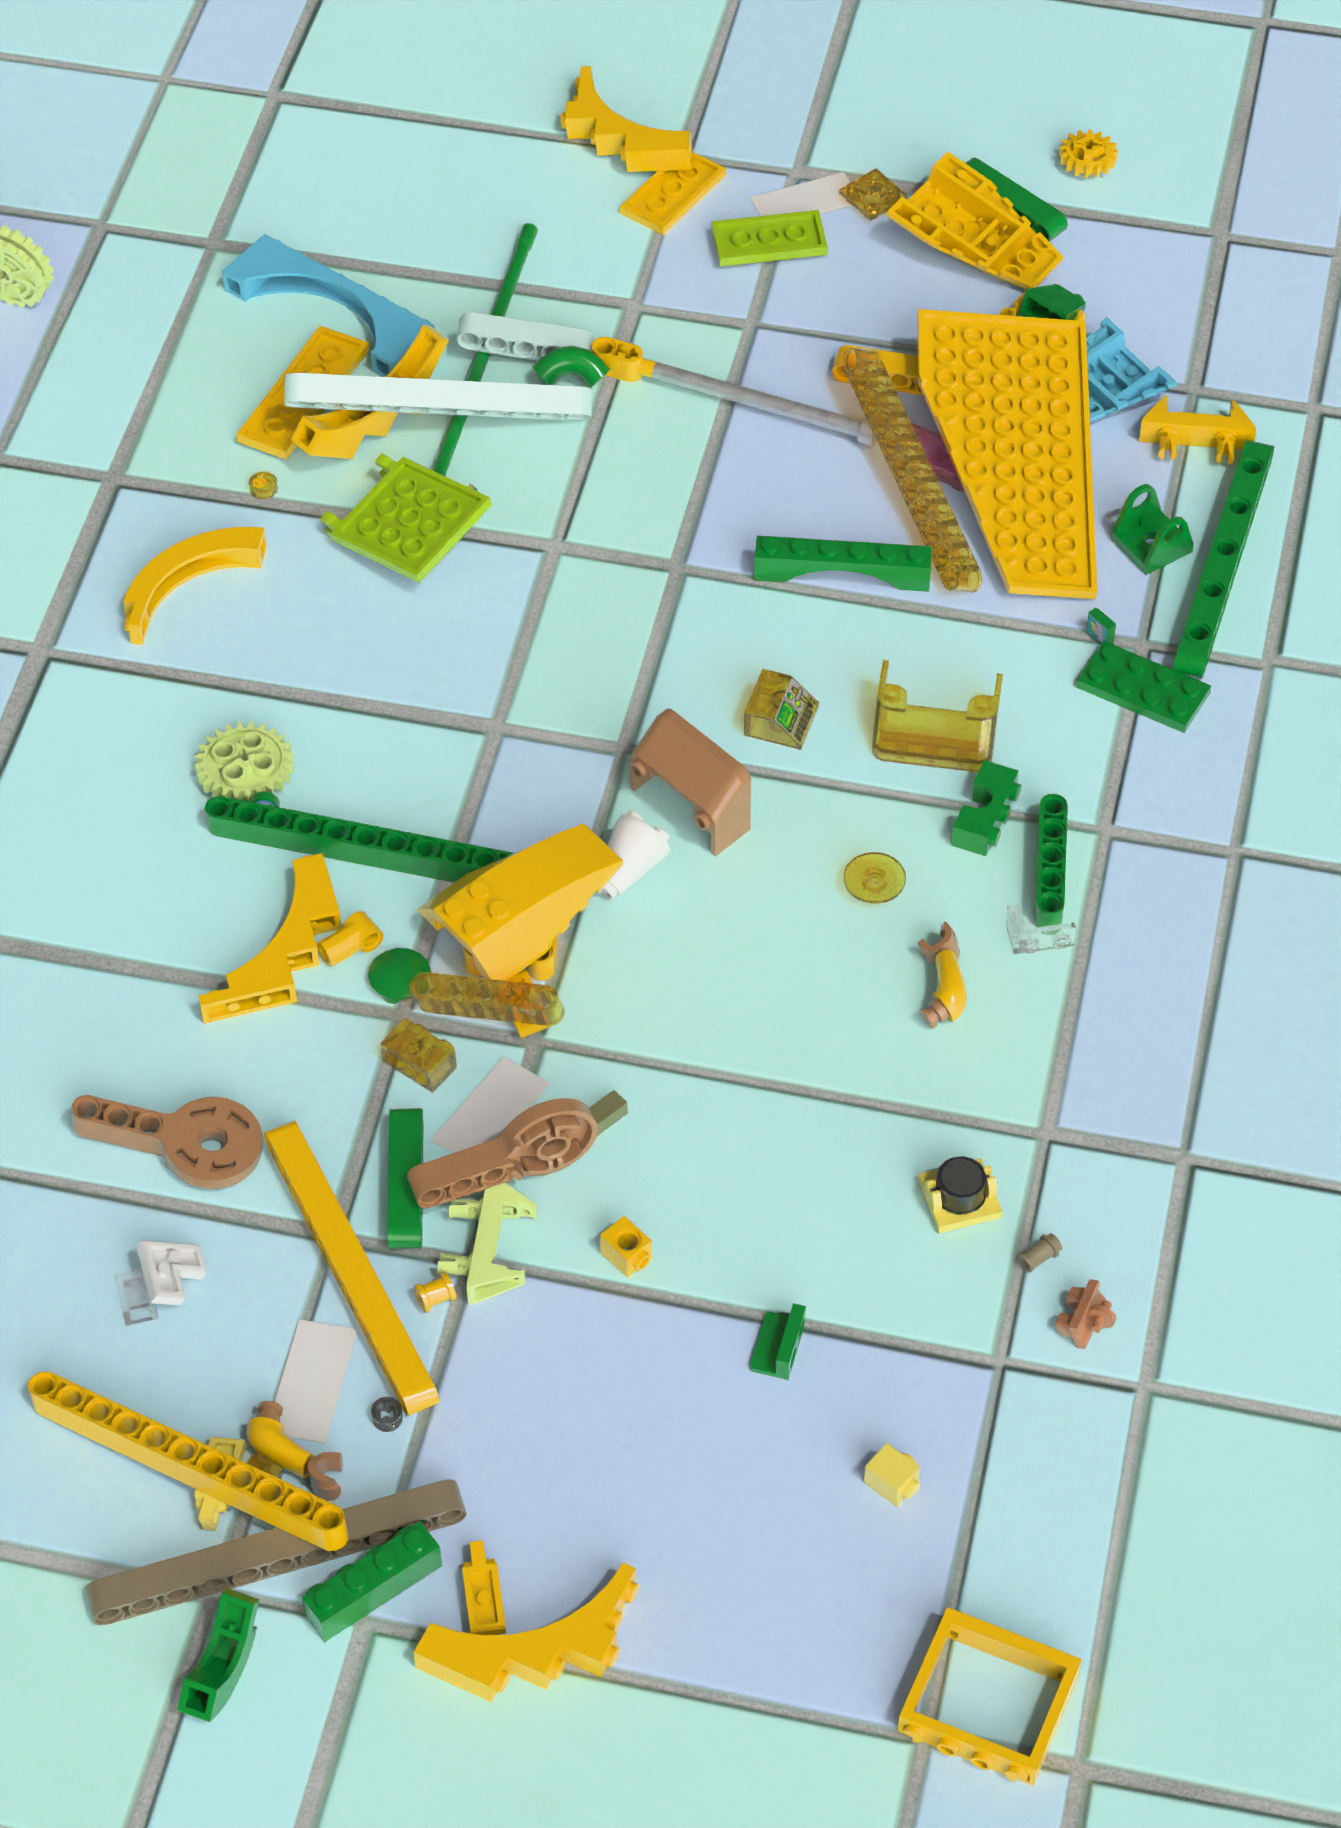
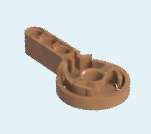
(177, 1132)
(549, 1132)

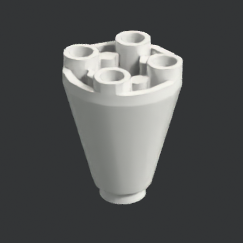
(639, 849)

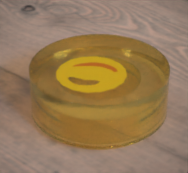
(263, 485)

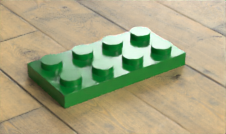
(1144, 686)

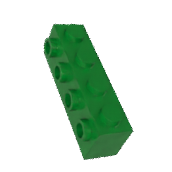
(371, 1581)

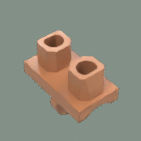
(1090, 1314)

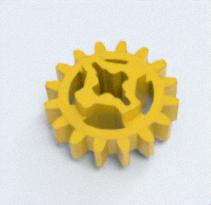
(1088, 153)

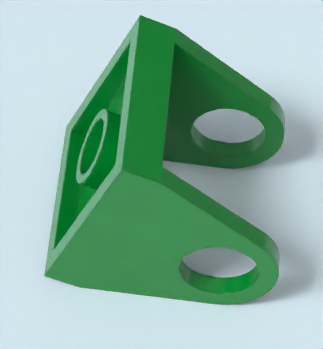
(1149, 522)

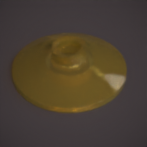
(877, 869)

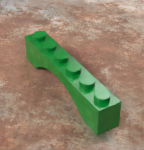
(898, 564)

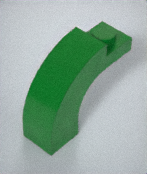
(223, 1662)

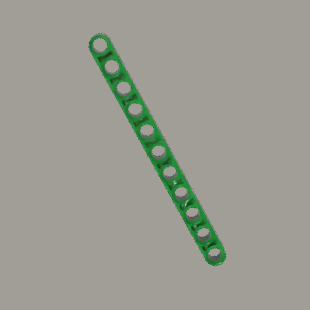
(346, 840)

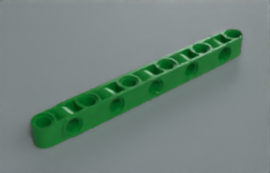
(1223, 559)

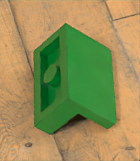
(779, 1343)

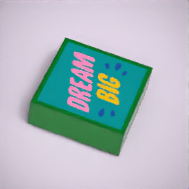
(1100, 626)

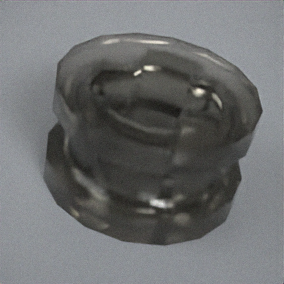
(386, 1423)

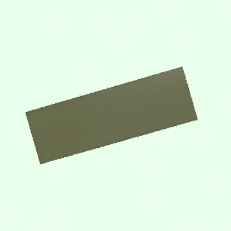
(609, 1110)

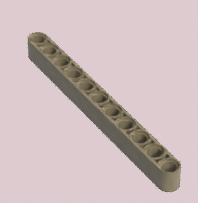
(267, 1555)

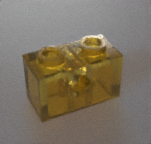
(419, 1055)

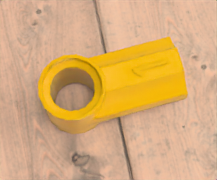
(357, 934)

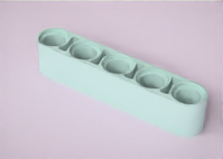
(517, 336)

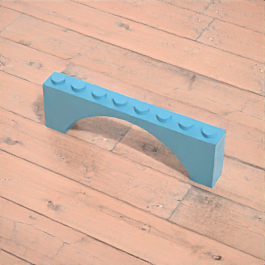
(276, 268)

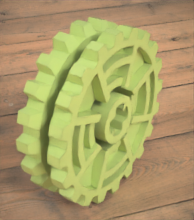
(23, 269)

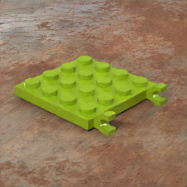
(408, 518)

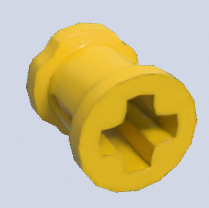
(435, 1292)

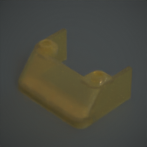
(934, 734)

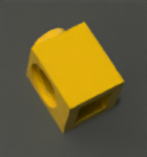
(623, 1235)

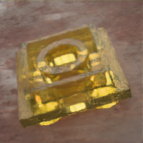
(872, 194)

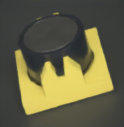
(960, 1188)

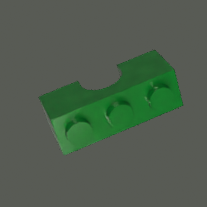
(980, 827)

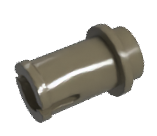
(1041, 1251)

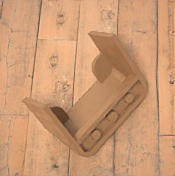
(699, 772)

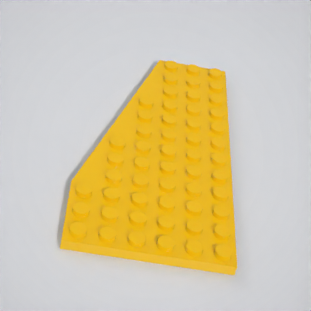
(1019, 436)

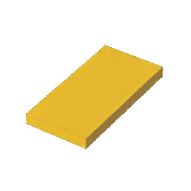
(672, 194)

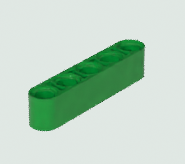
(1043, 216)
(1051, 861)
(404, 1153)

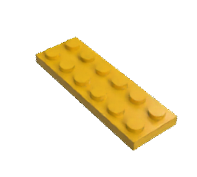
(272, 421)

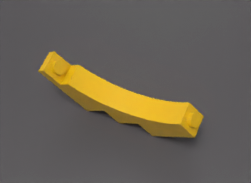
(267, 977)

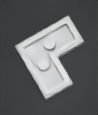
(165, 1265)

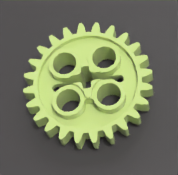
(244, 762)

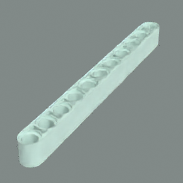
(437, 396)

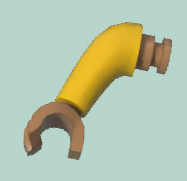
(951, 990)
(268, 1438)

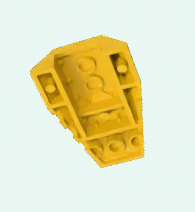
(973, 223)
(523, 901)

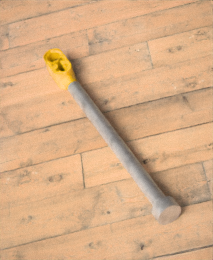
(629, 365)

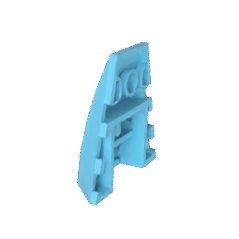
(1117, 375)

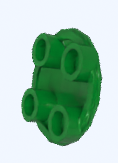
(393, 972)

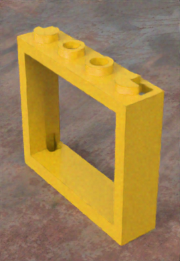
(1008, 1647)

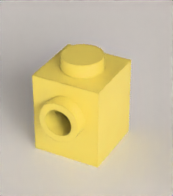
(893, 1475)

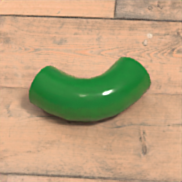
(571, 361)

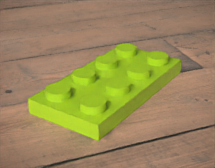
(769, 238)

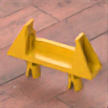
(1197, 430)

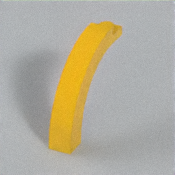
(184, 561)

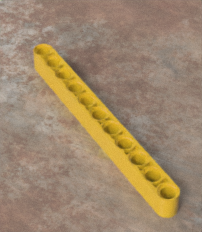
(351, 1269)
(189, 1461)

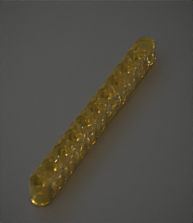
(912, 470)

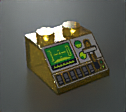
(779, 710)

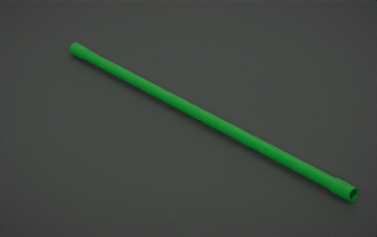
(524, 245)

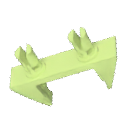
(483, 1277)

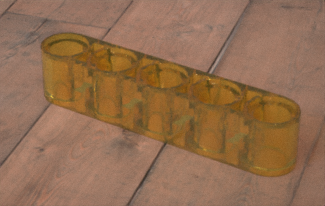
(500, 1005)

